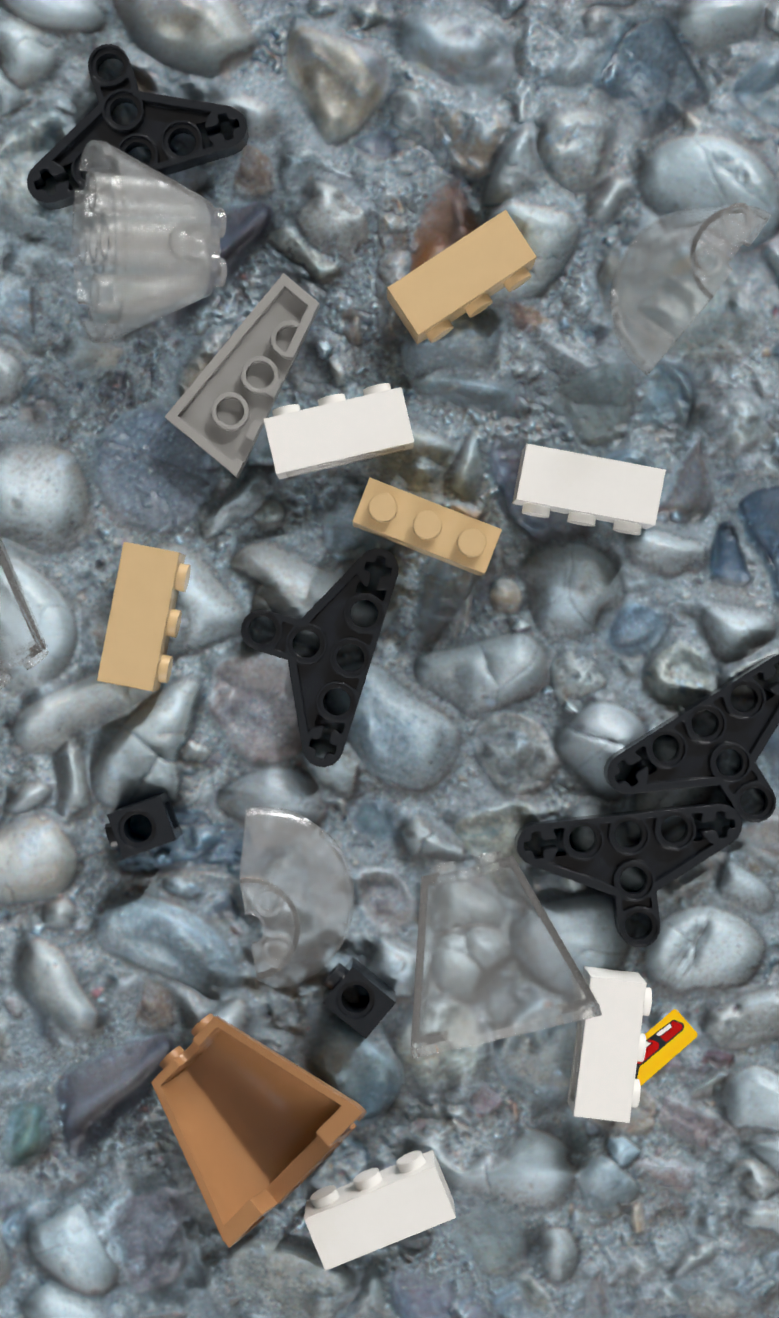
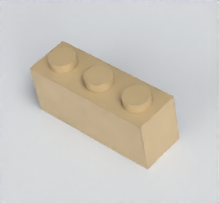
(462, 279)
(426, 527)
(143, 617)

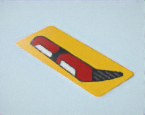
(664, 1043)

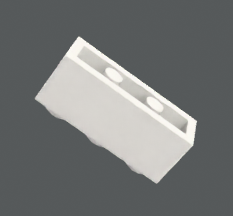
(339, 431)
(588, 489)
(609, 1047)
(378, 1208)

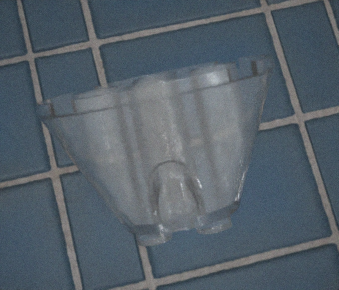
(140, 243)

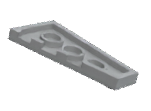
(242, 381)

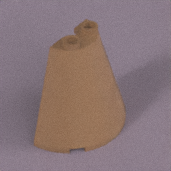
(248, 1122)

